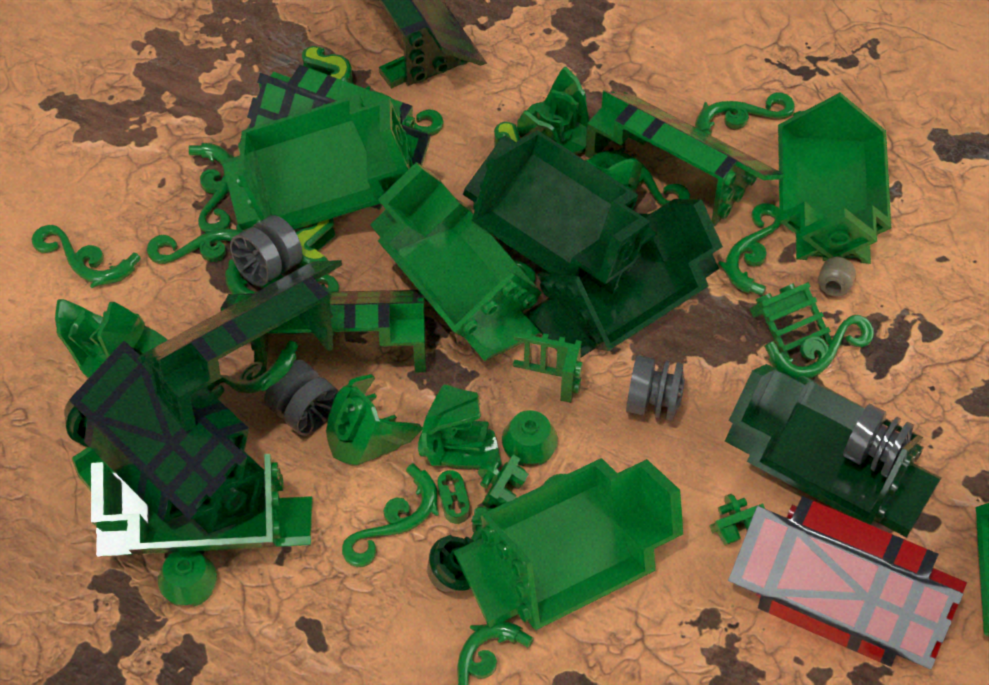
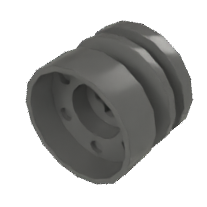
(655, 388)
(877, 440)

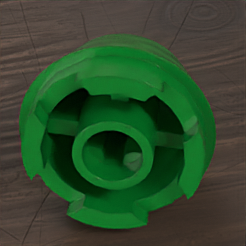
(530, 438)
(187, 578)

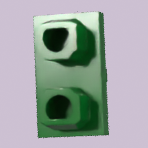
(509, 473)
(726, 526)

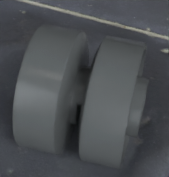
(266, 250)
(301, 398)

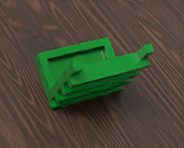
(787, 302)
(567, 363)

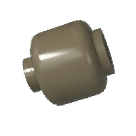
(837, 276)

